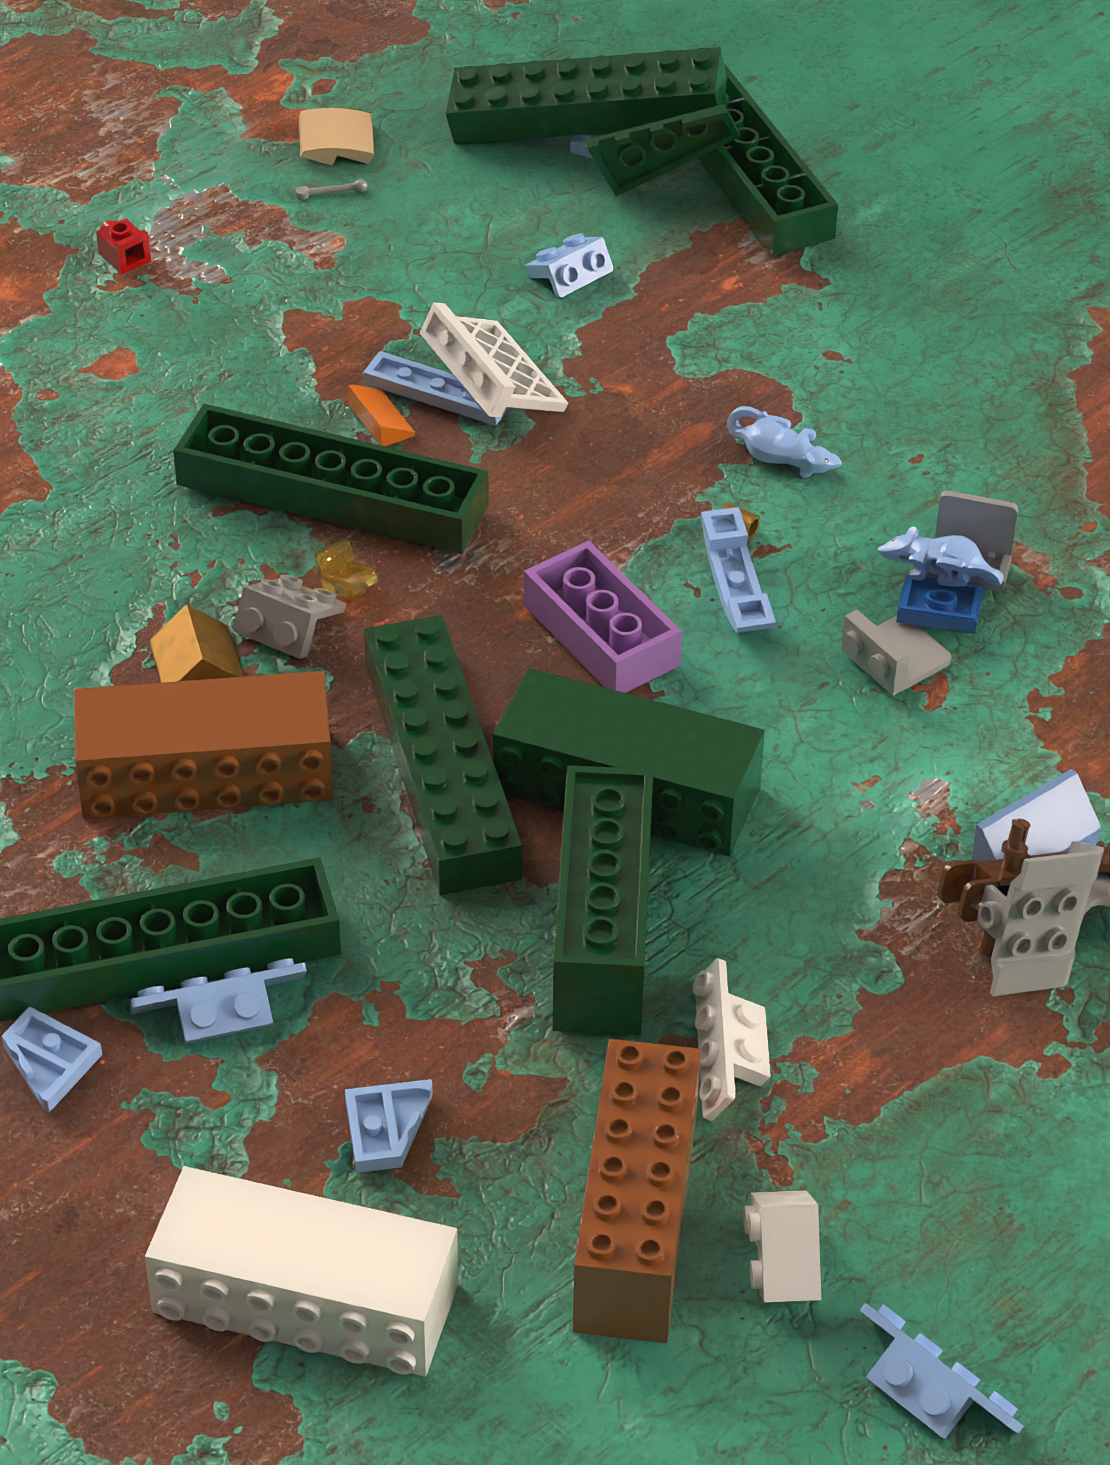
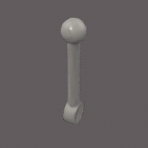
(304, 192)

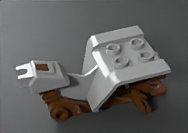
(1029, 907)

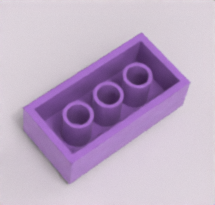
(602, 618)

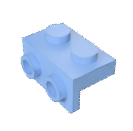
(572, 264)

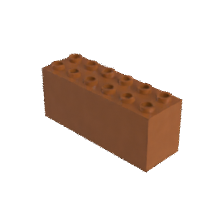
(202, 744)
(636, 1191)

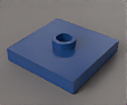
(940, 606)

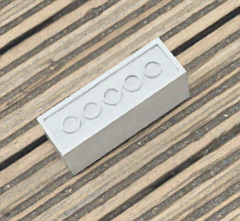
(303, 1271)

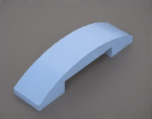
(734, 571)

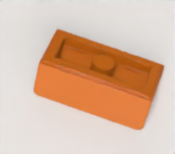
(378, 415)

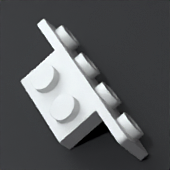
(730, 1040)

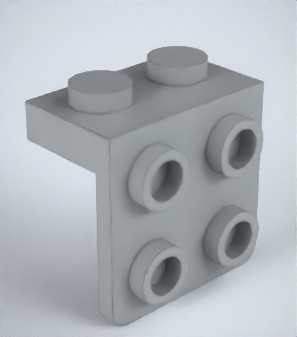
(985, 522)
(284, 613)
(893, 651)

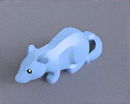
(774, 442)
(949, 557)

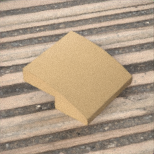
(336, 132)

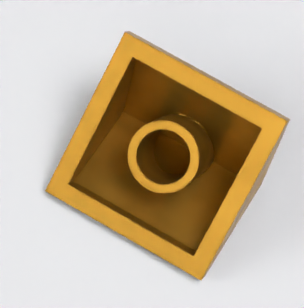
(194, 648)

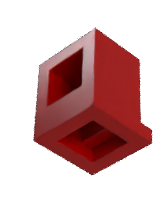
(118, 236)

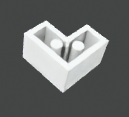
(787, 1244)

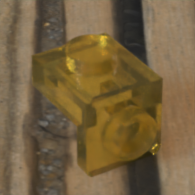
(341, 572)

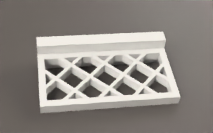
(489, 363)

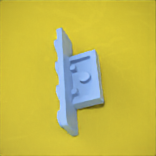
(224, 1005)
(924, 1384)

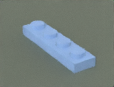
(424, 385)

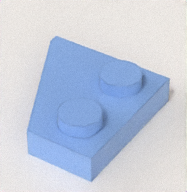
(49, 1055)
(385, 1122)

